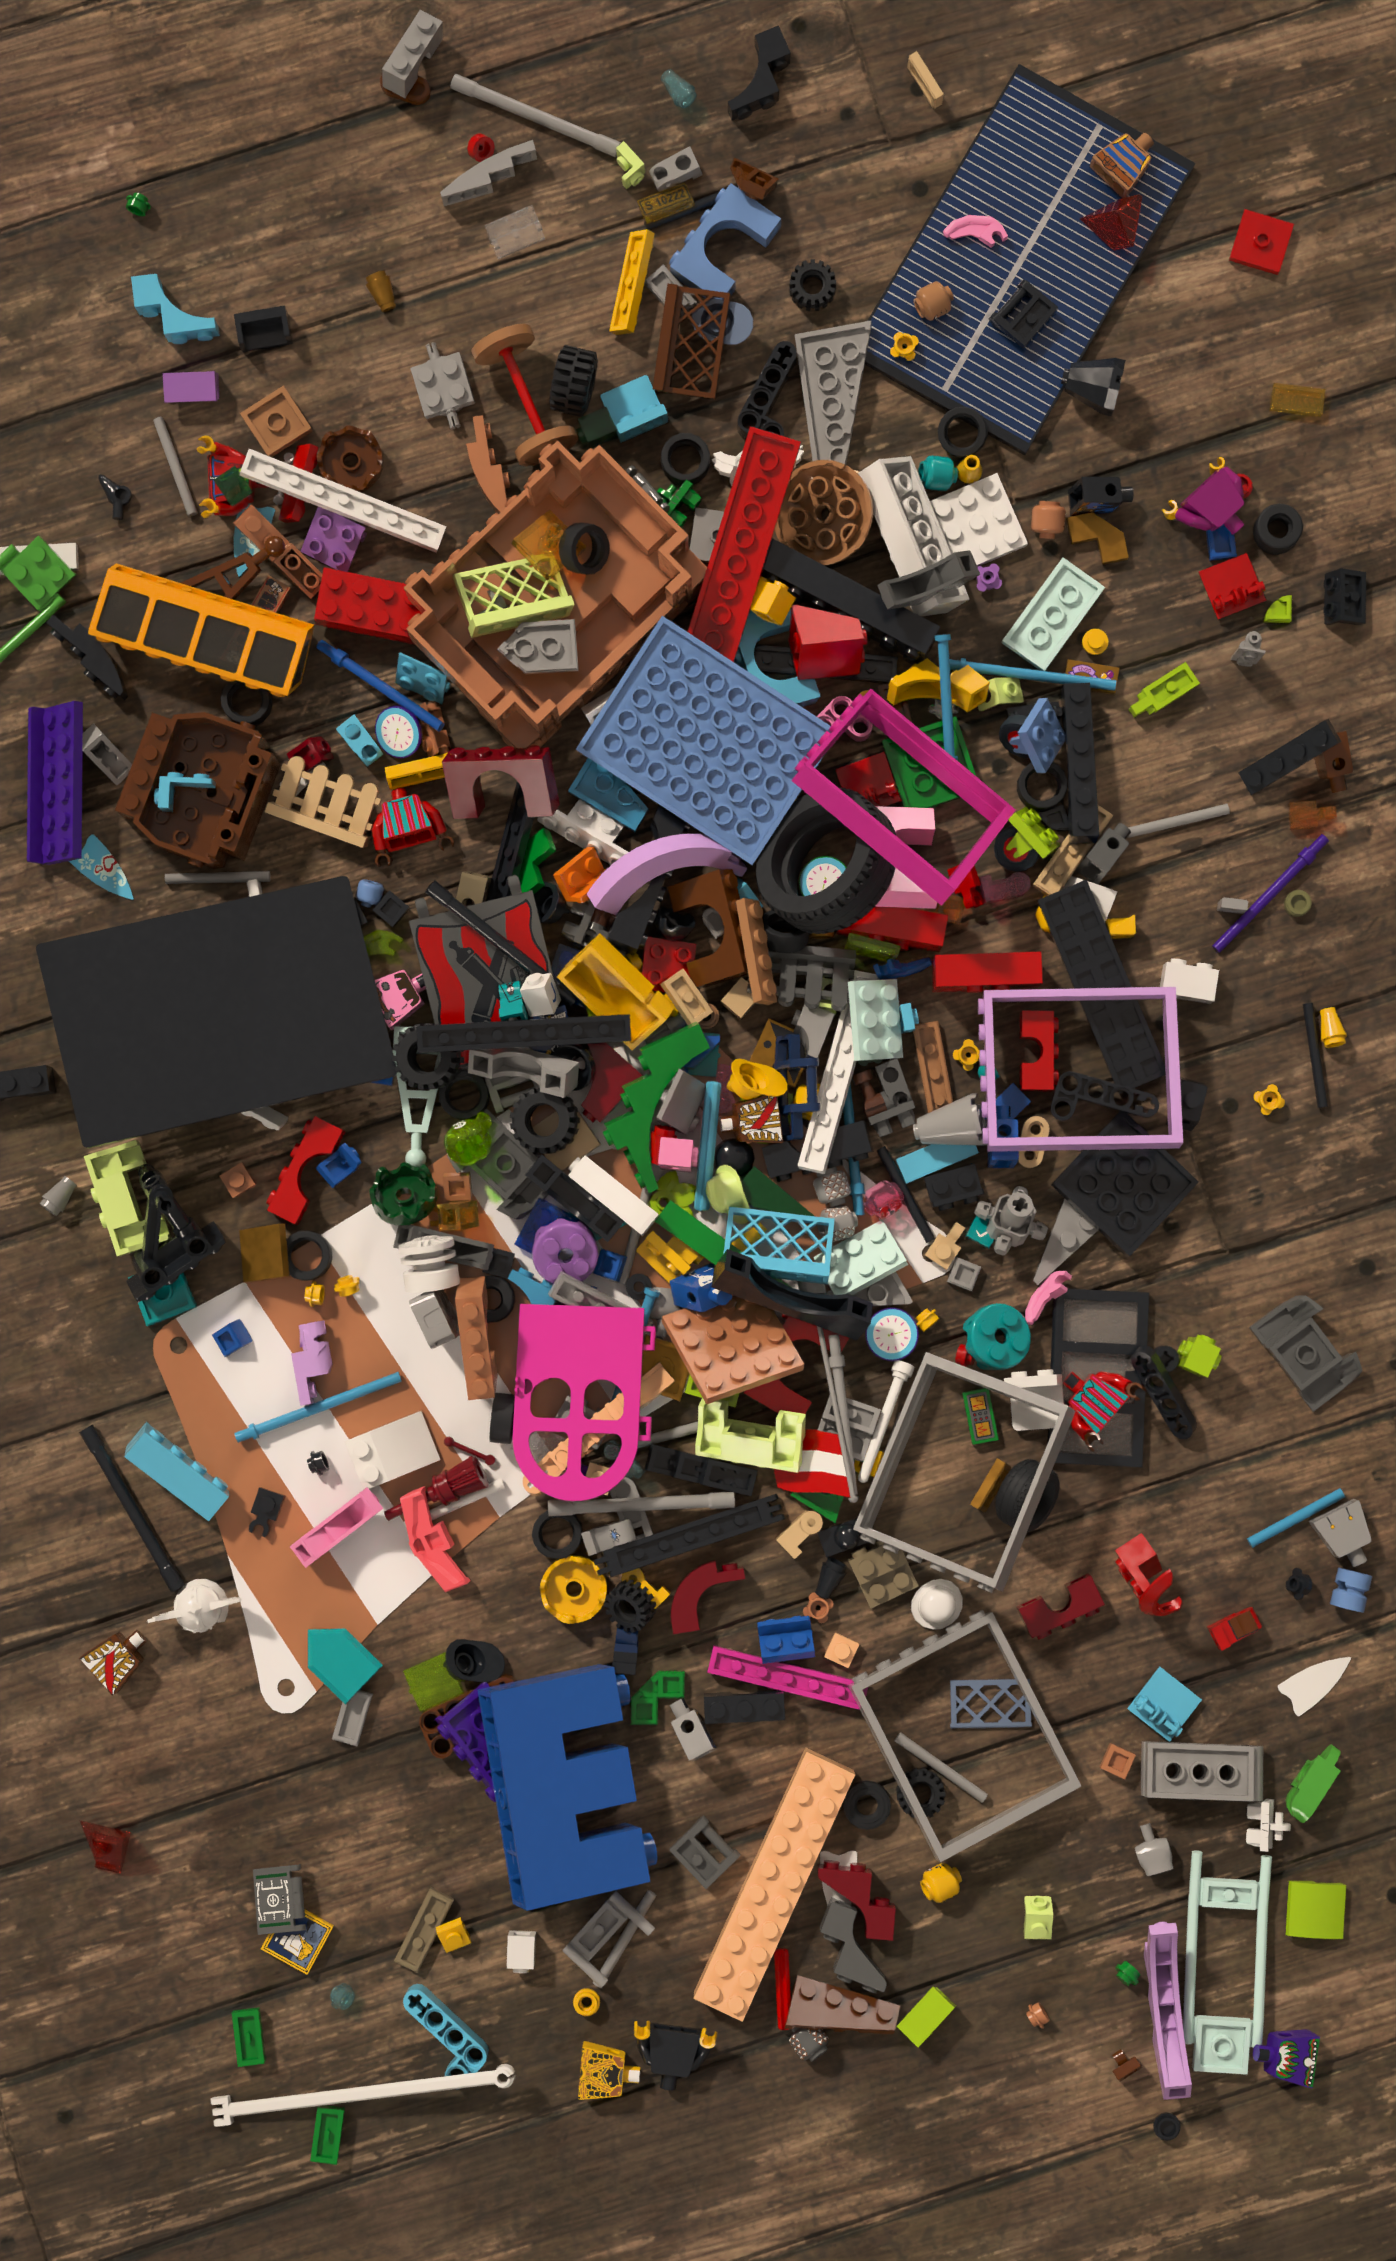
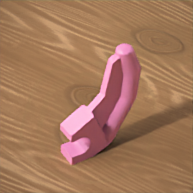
(977, 226)
(1049, 1288)

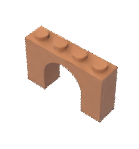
(478, 1360)

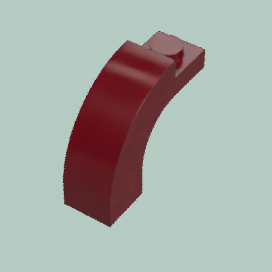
(685, 1600)

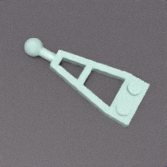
(415, 1156)

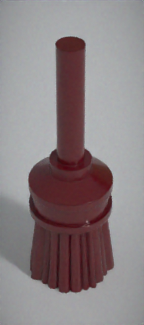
(451, 1484)

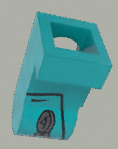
(511, 1002)

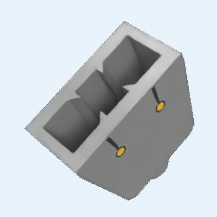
(1344, 1531)

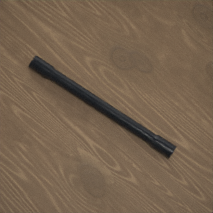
(447, 900)
(97, 1448)

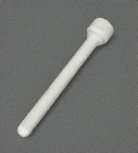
(901, 1372)

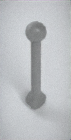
(278, 499)

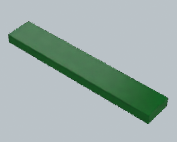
(694, 1233)

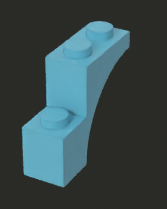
(177, 325)

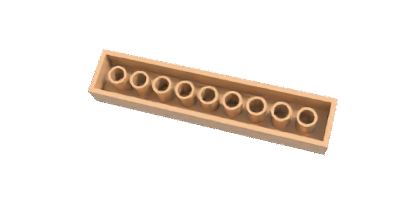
(773, 1884)

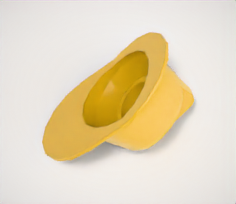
(753, 1080)

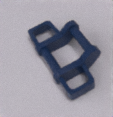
(782, 1066)

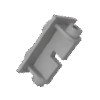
(1249, 650)

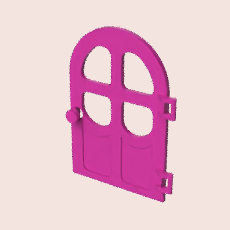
(579, 1348)

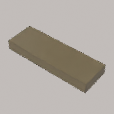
(424, 1929)

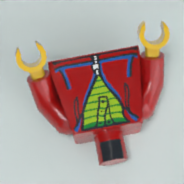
(220, 461)

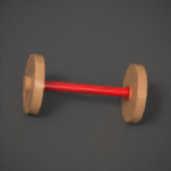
(503, 346)

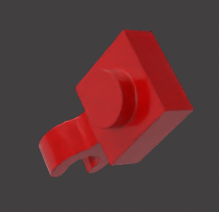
(970, 895)

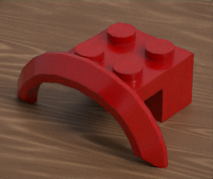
(1139, 1563)

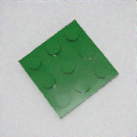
(913, 781)

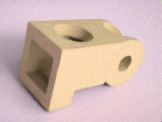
(806, 1524)

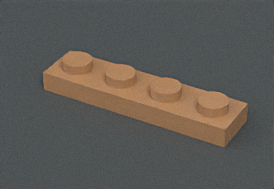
(756, 951)

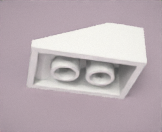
(392, 1450)

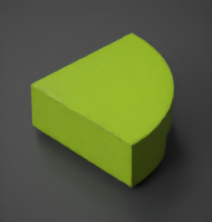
(1280, 611)

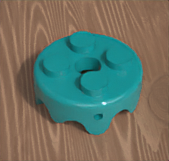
(982, 1342)

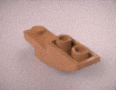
(489, 478)
(291, 562)

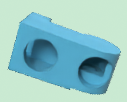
(359, 740)

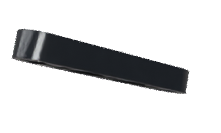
(1167, 1391)

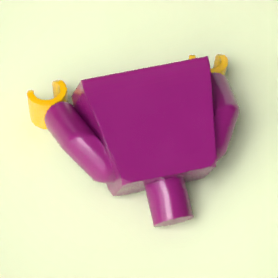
(1212, 502)

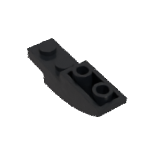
(96, 662)

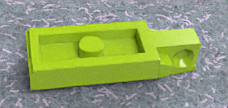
(1165, 690)

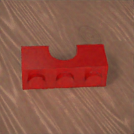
(1040, 1028)

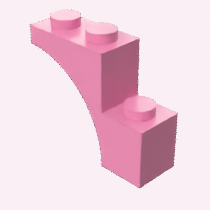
(336, 1527)

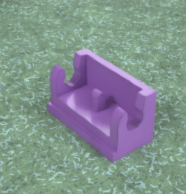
(191, 387)

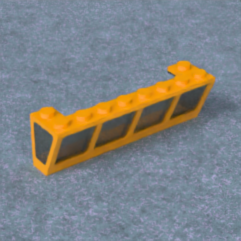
(201, 630)

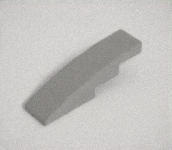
(479, 178)

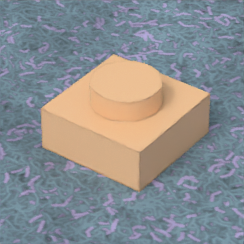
(841, 1650)

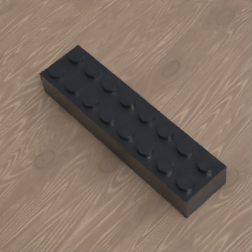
(834, 593)

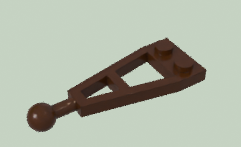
(273, 547)

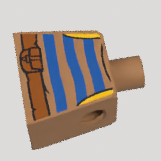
(1123, 162)

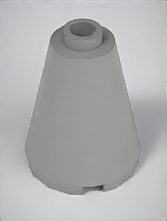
(952, 1124)

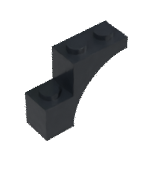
(763, 90)

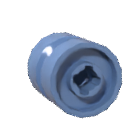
(1351, 1590)

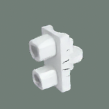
(1264, 1837)

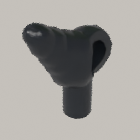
(116, 495)

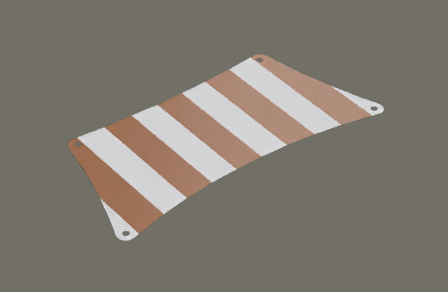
(372, 1338)

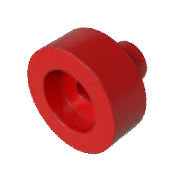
(480, 147)

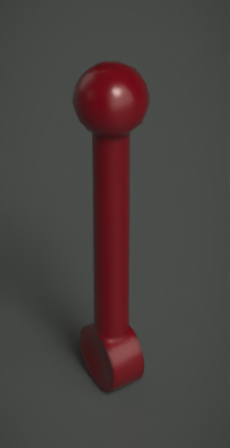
(489, 1459)

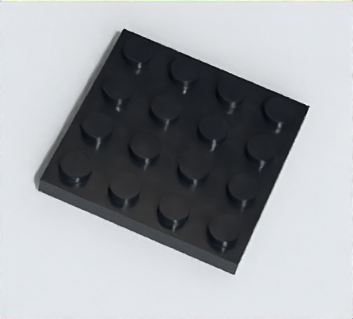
(1125, 1189)

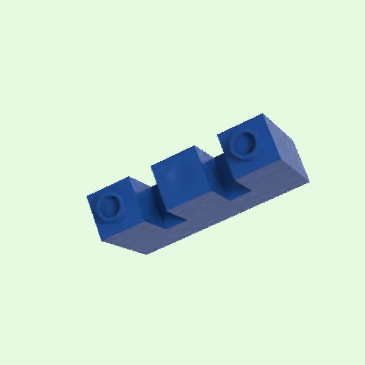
(545, 1788)

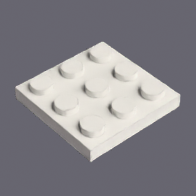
(979, 520)

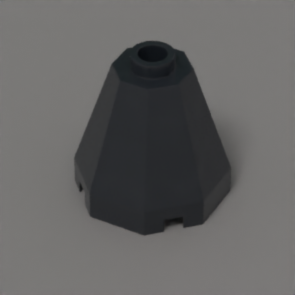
(1095, 383)

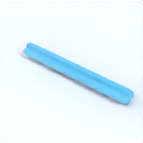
(707, 1143)

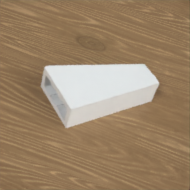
(612, 1194)

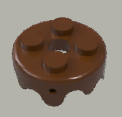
(348, 442)

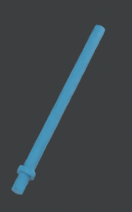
(1035, 675)
(256, 1430)

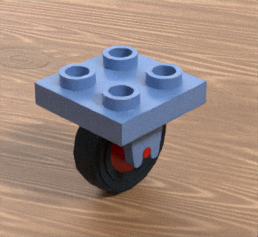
(1034, 736)

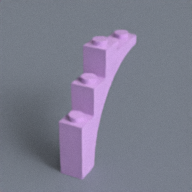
(1165, 2009)

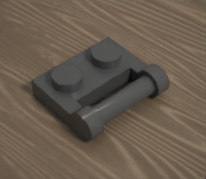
(698, 1858)

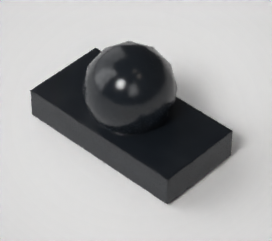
(840, 1538)

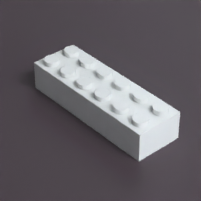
(909, 526)

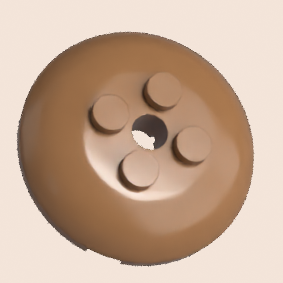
(812, 490)

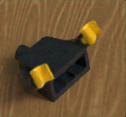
(672, 2050)

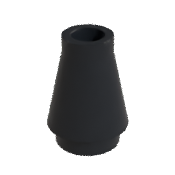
(830, 1576)

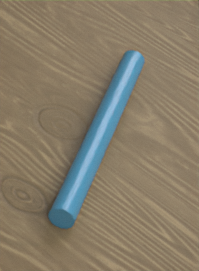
(1296, 1517)

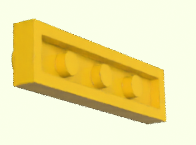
(632, 282)

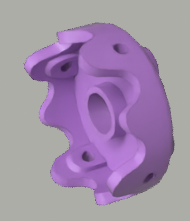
(562, 1235)

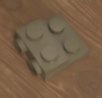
(882, 1573)

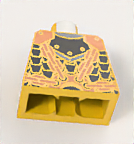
(604, 2072)

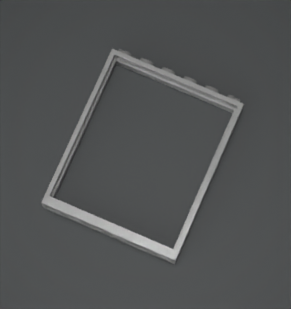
(898, 1442)
(1007, 1817)

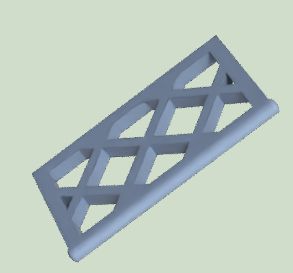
(976, 1722)

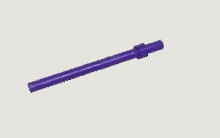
(1306, 857)

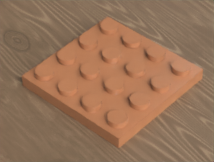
(732, 1347)

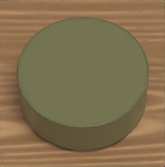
(1297, 903)

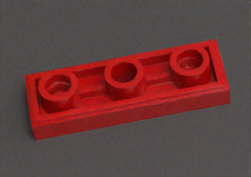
(292, 507)

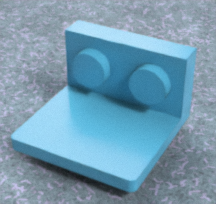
(634, 408)

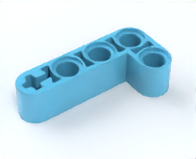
(441, 2030)

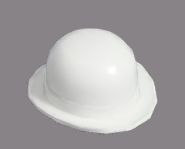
(937, 1604)

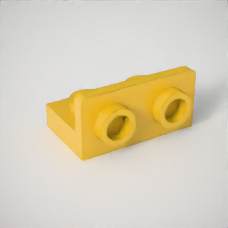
(662, 1257)

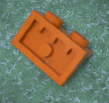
(579, 875)

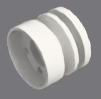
(428, 1258)

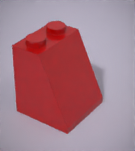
(825, 643)

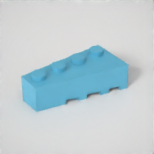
(176, 1471)

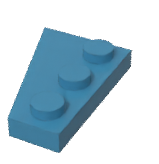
(608, 795)

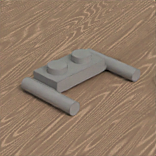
(598, 1932)

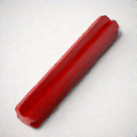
(782, 1978)

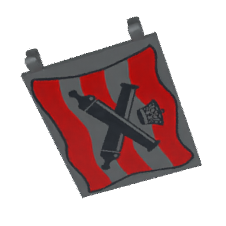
(464, 968)

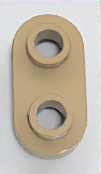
(1026, 1132)

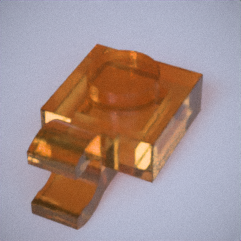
(1305, 814)

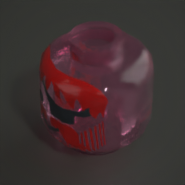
(883, 1199)

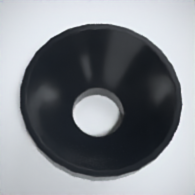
(569, 1052)

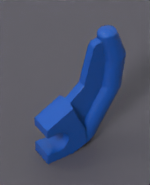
(895, 969)

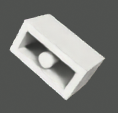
(1191, 982)

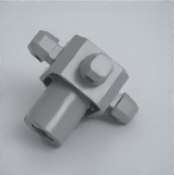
(1011, 1220)

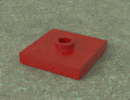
(1261, 242)

